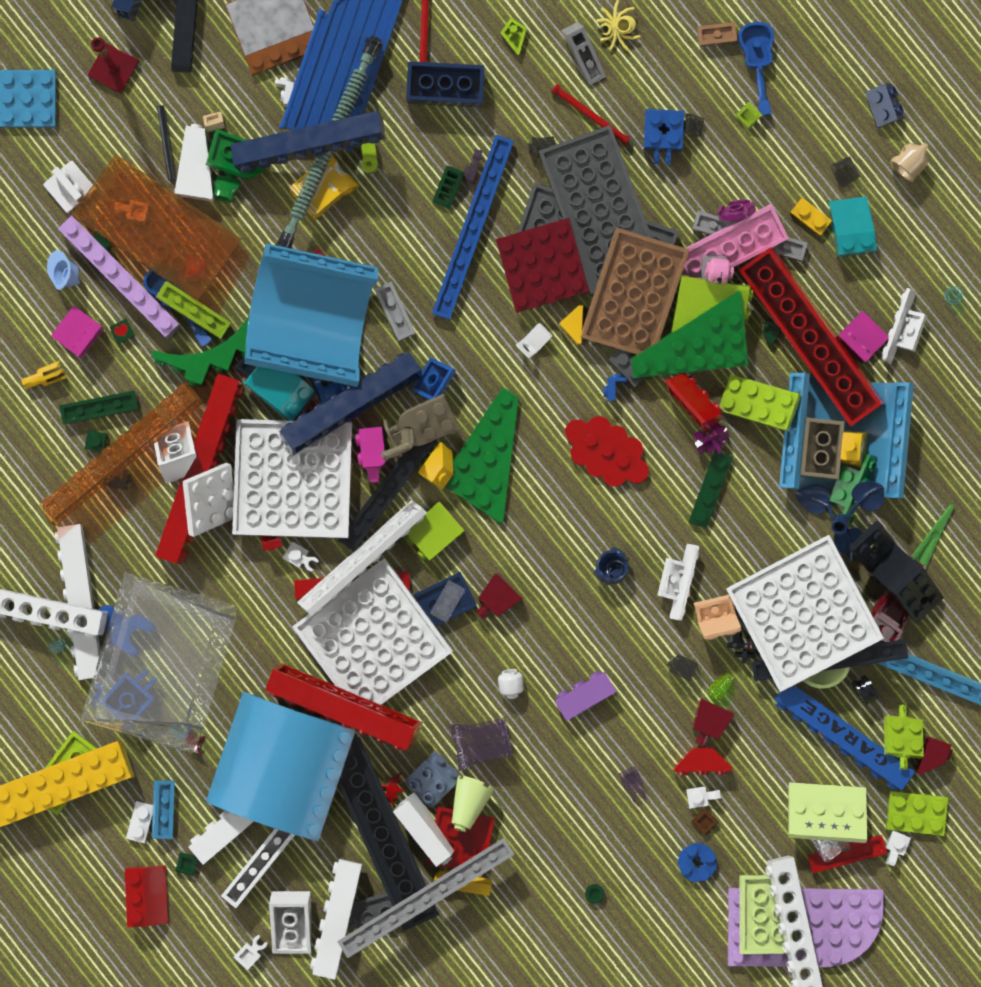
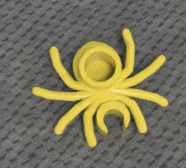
(618, 26)

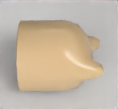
(911, 161)

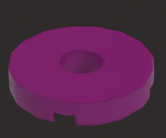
(736, 210)

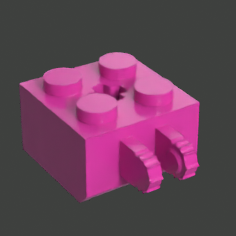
(371, 443)

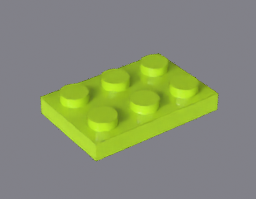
(916, 813)

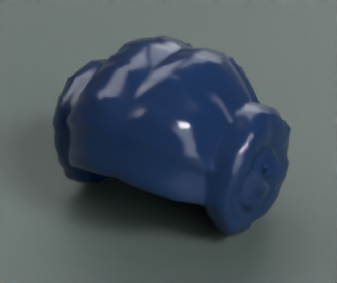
(612, 566)

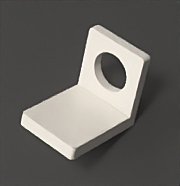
(534, 340)

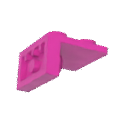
(77, 332)
(862, 337)

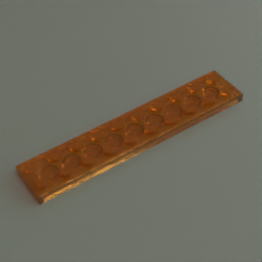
(120, 453)

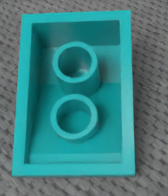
(852, 227)
(280, 390)

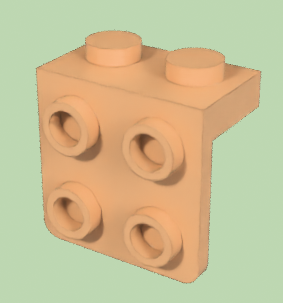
(717, 617)

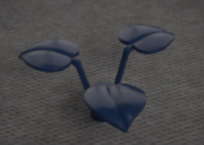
(866, 493)

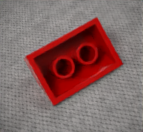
(694, 401)
(146, 895)

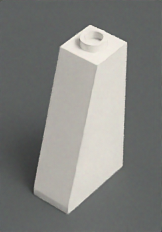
(193, 176)
(424, 829)

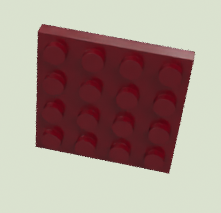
(542, 265)

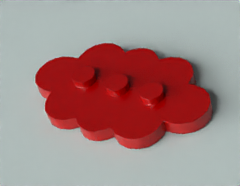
(606, 451)

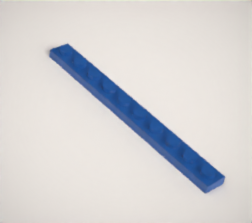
(472, 227)

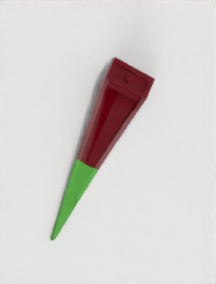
(888, 611)

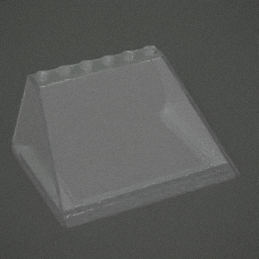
(159, 663)

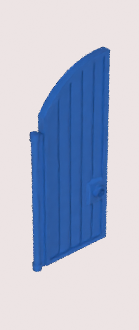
(332, 57)

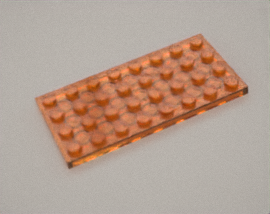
(156, 227)

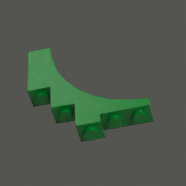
(199, 364)

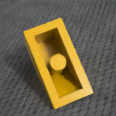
(438, 466)

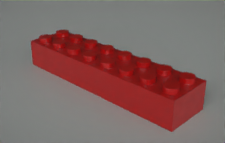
(343, 706)

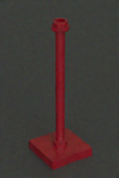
(111, 66)

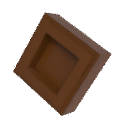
(704, 821)

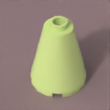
(469, 801)

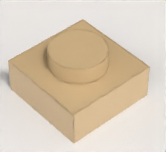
(213, 122)

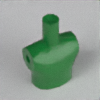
(225, 188)

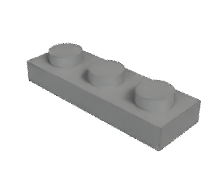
(395, 311)

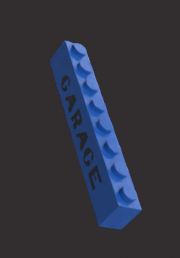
(843, 735)

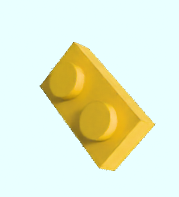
(810, 216)

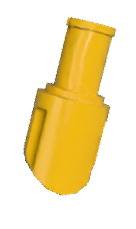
(43, 377)

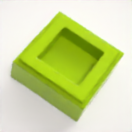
(749, 115)

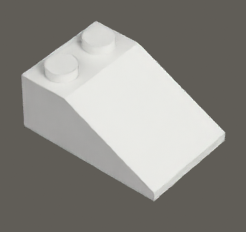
(290, 922)

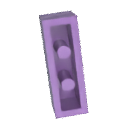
(584, 695)

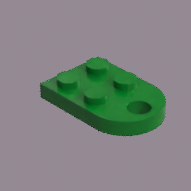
(221, 155)

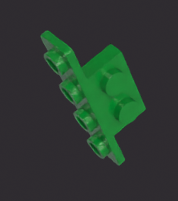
(848, 480)

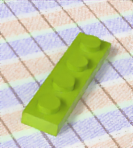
(193, 310)

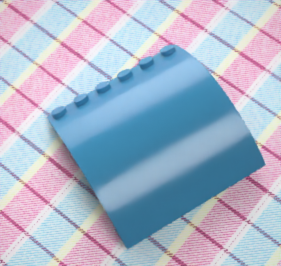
(308, 314)
(886, 438)
(280, 767)

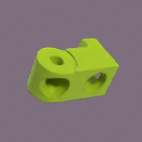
(369, 162)

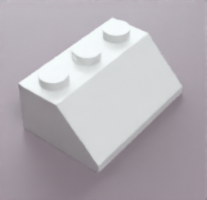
(175, 452)

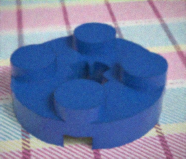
(687, 867)

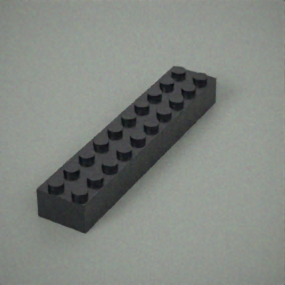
(381, 831)

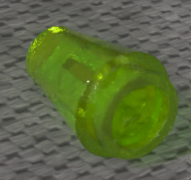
(720, 686)

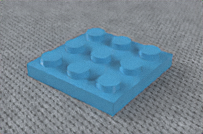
(27, 98)

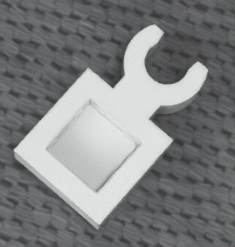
(297, 555)
(248, 954)

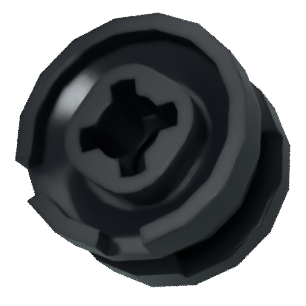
(864, 690)

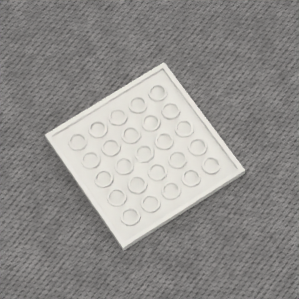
(288, 492)
(805, 613)
(373, 636)

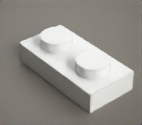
(140, 822)

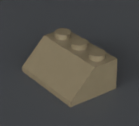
(822, 448)

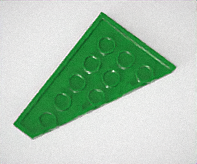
(705, 343)
(485, 458)

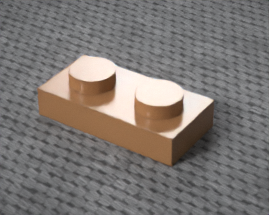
(717, 34)

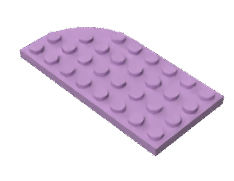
(839, 920)

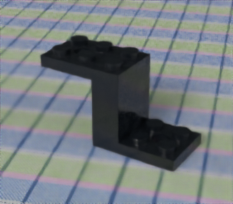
(896, 572)

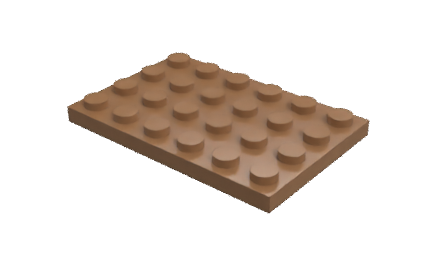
(634, 292)

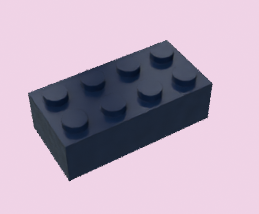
(445, 84)

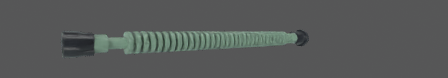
(320, 163)

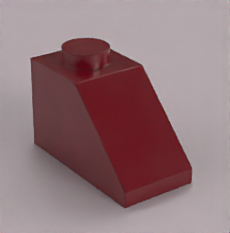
(935, 754)

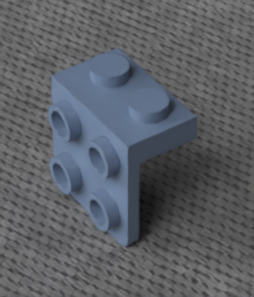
(432, 779)

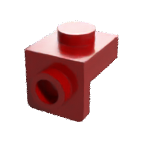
(271, 543)

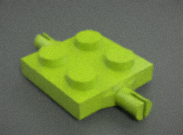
(903, 737)

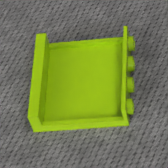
(699, 295)

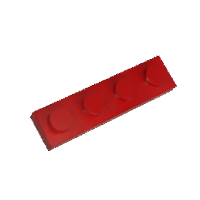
(858, 851)

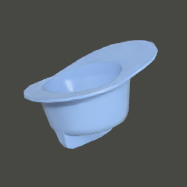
(62, 271)

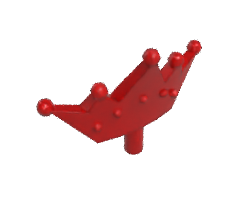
(393, 788)

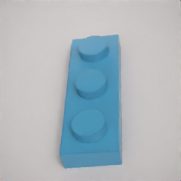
(163, 809)

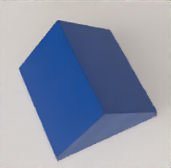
(434, 379)

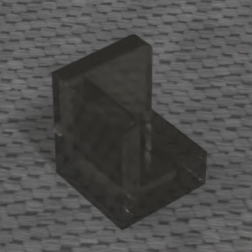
(845, 171)

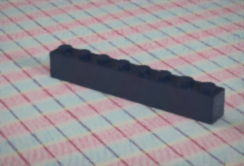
(308, 141)
(350, 403)

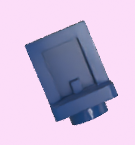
(609, 390)

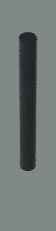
(166, 143)

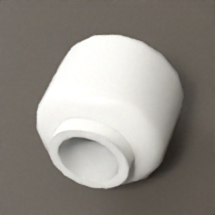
(510, 683)

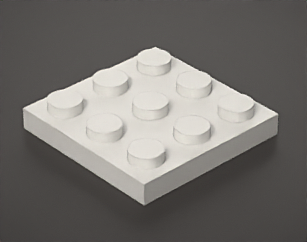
(209, 499)

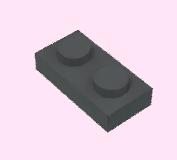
(623, 363)

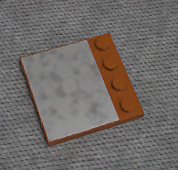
(270, 31)

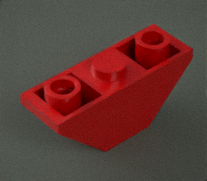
(701, 761)

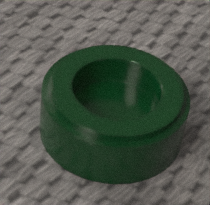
(594, 893)

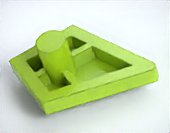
(514, 34)

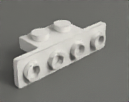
(906, 328)
(677, 580)

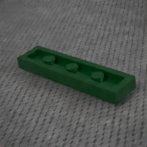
(98, 407)
(710, 489)

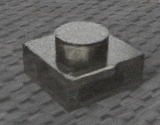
(693, 125)

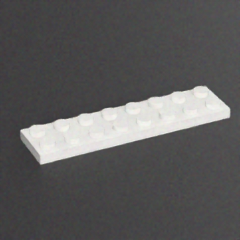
(362, 557)

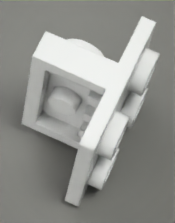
(68, 186)

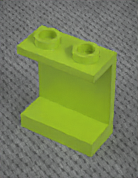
(434, 532)

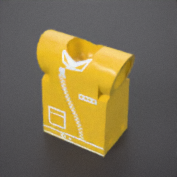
(331, 188)

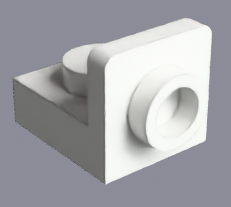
(288, 85)

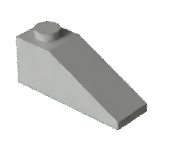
(583, 52)

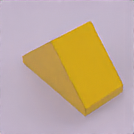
(573, 325)

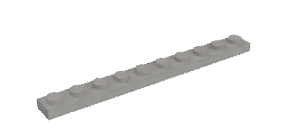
(425, 898)

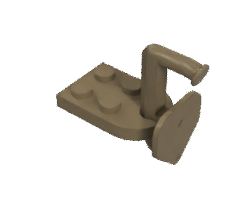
(420, 426)

